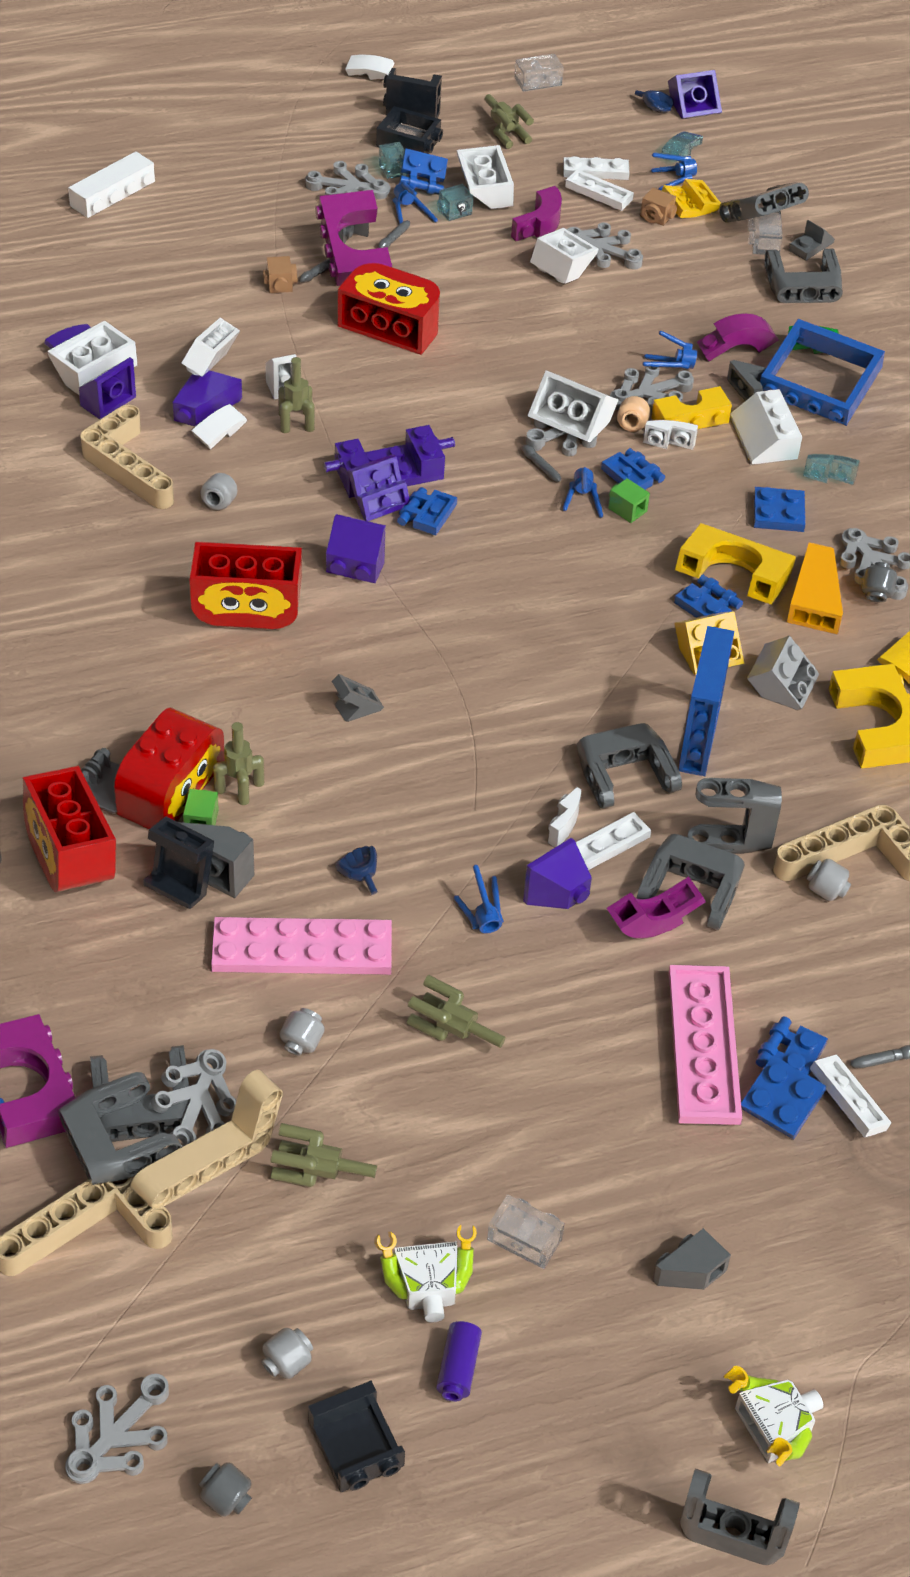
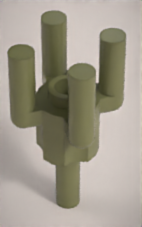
(508, 120)
(296, 396)
(239, 765)
(449, 1015)
(313, 1158)

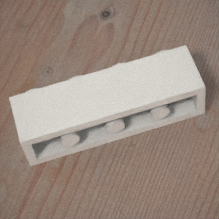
(111, 184)
(210, 347)

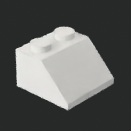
(562, 255)

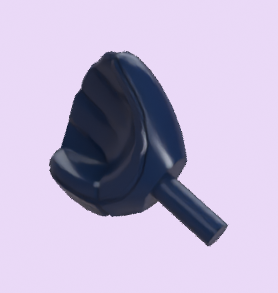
(656, 100)
(360, 866)

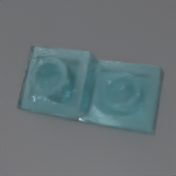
(682, 144)
(826, 466)

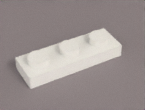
(597, 167)
(599, 189)
(613, 840)
(850, 1096)

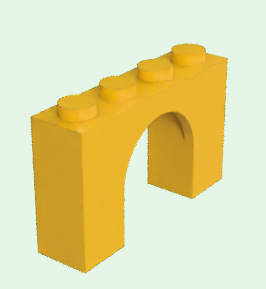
(711, 546)
(881, 688)

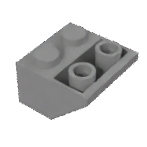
(783, 673)

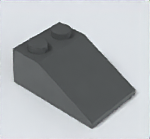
(231, 859)

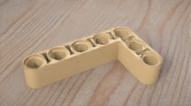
(104, 449)
(874, 827)
(217, 1150)
(83, 1216)

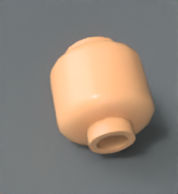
(633, 414)

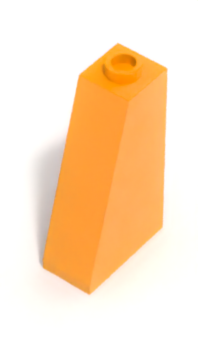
(817, 592)

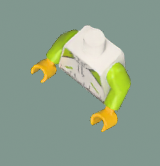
(428, 1273)
(775, 1414)

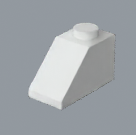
(277, 372)

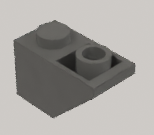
(693, 1264)

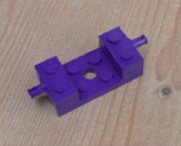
(418, 459)

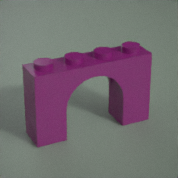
(338, 212)
(34, 1117)

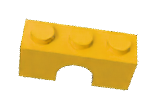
(710, 409)

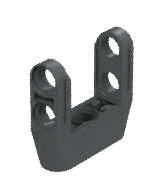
(785, 194)
(805, 286)
(620, 748)
(760, 817)
(701, 864)
(140, 1118)
(91, 1141)
(755, 1550)

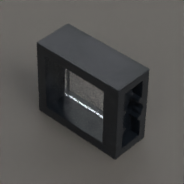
(411, 129)

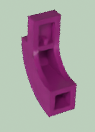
(542, 220)
(735, 331)
(658, 914)

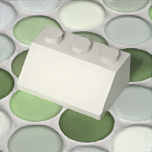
(487, 175)
(91, 354)
(572, 407)
(767, 428)

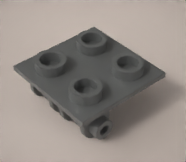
(101, 776)

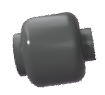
(879, 582)
(225, 1489)

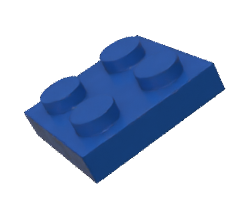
(779, 509)
(783, 1097)

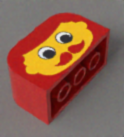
(390, 306)
(245, 584)
(163, 766)
(68, 829)

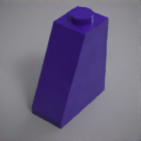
(205, 396)

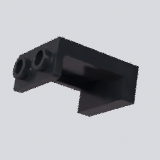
(413, 94)
(179, 863)
(355, 1437)

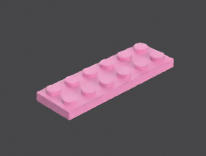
(302, 945)
(704, 1045)

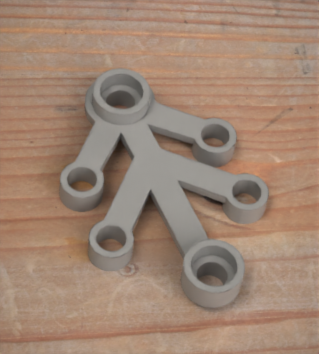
(315, 181)
(633, 257)
(682, 382)
(536, 438)
(857, 540)
(197, 1094)
(115, 1434)

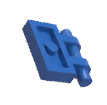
(423, 166)
(633, 467)
(432, 515)
(700, 602)
(802, 1047)

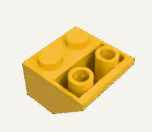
(692, 634)

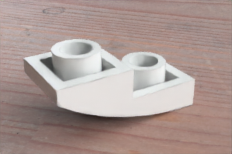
(374, 66)
(218, 424)
(663, 432)
(562, 825)

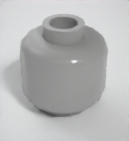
(219, 491)
(828, 879)
(302, 1031)
(287, 1353)

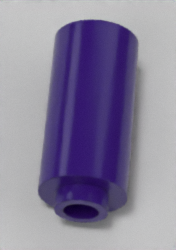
(459, 1360)

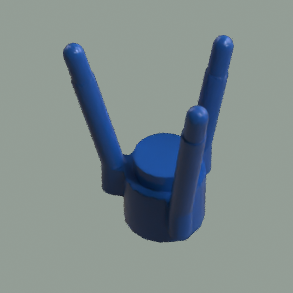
(685, 167)
(406, 195)
(683, 358)
(583, 483)
(487, 917)

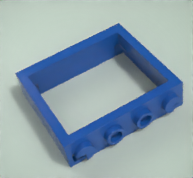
(836, 346)
(706, 700)

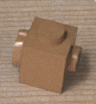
(658, 206)
(280, 274)

